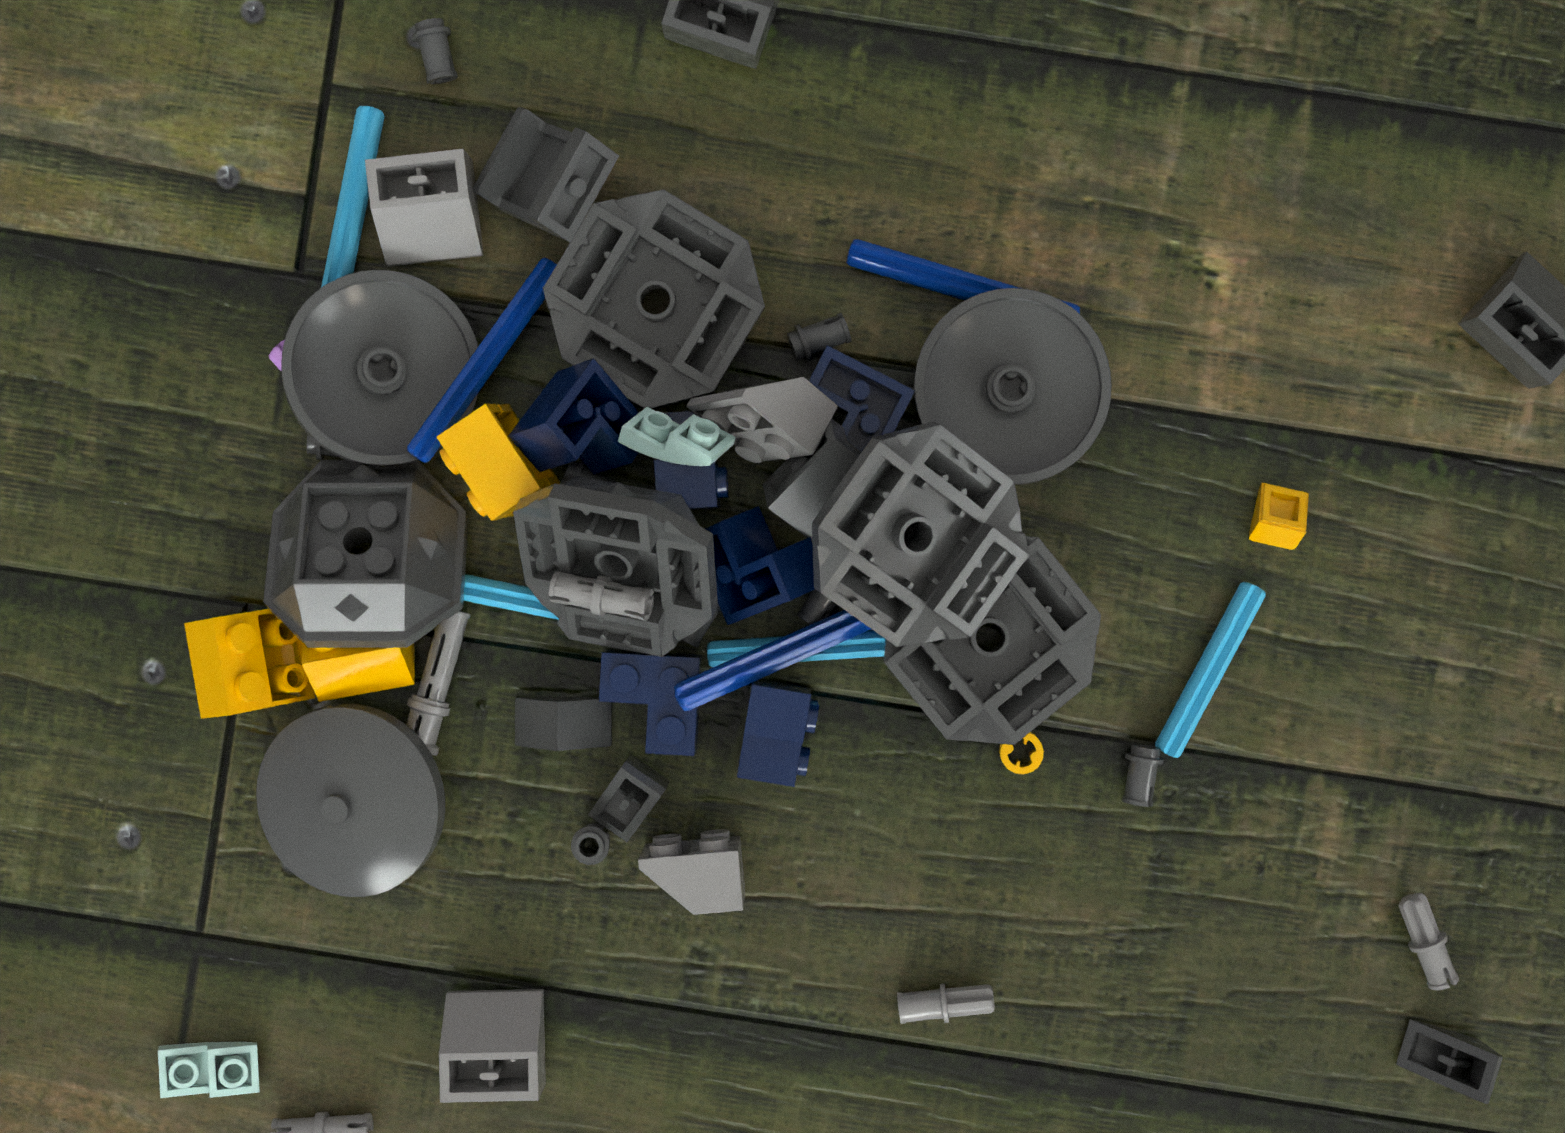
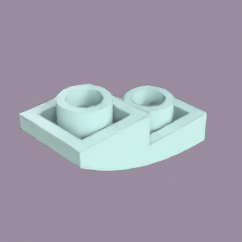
(691, 443)
(208, 1068)

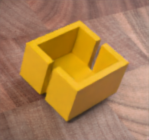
(491, 461)

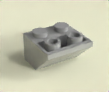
(425, 207)
(770, 418)
(698, 873)
(492, 1046)

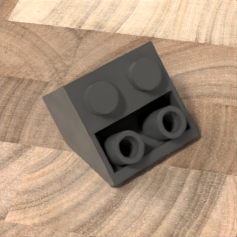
(721, 27)
(1523, 322)

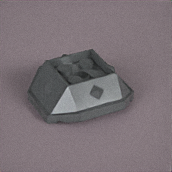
(644, 247)
(635, 540)
(963, 546)
(376, 597)
(1031, 673)

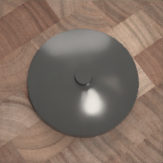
(373, 363)
(1016, 381)
(350, 800)

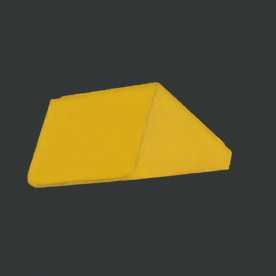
(1279, 516)

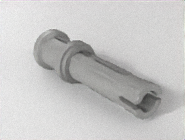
(430, 703)

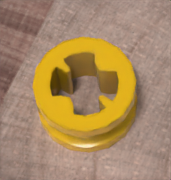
(1035, 756)

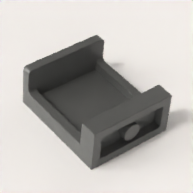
(545, 174)
(806, 482)

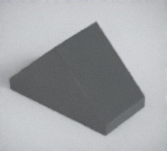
(562, 723)
(629, 798)
(1450, 1059)

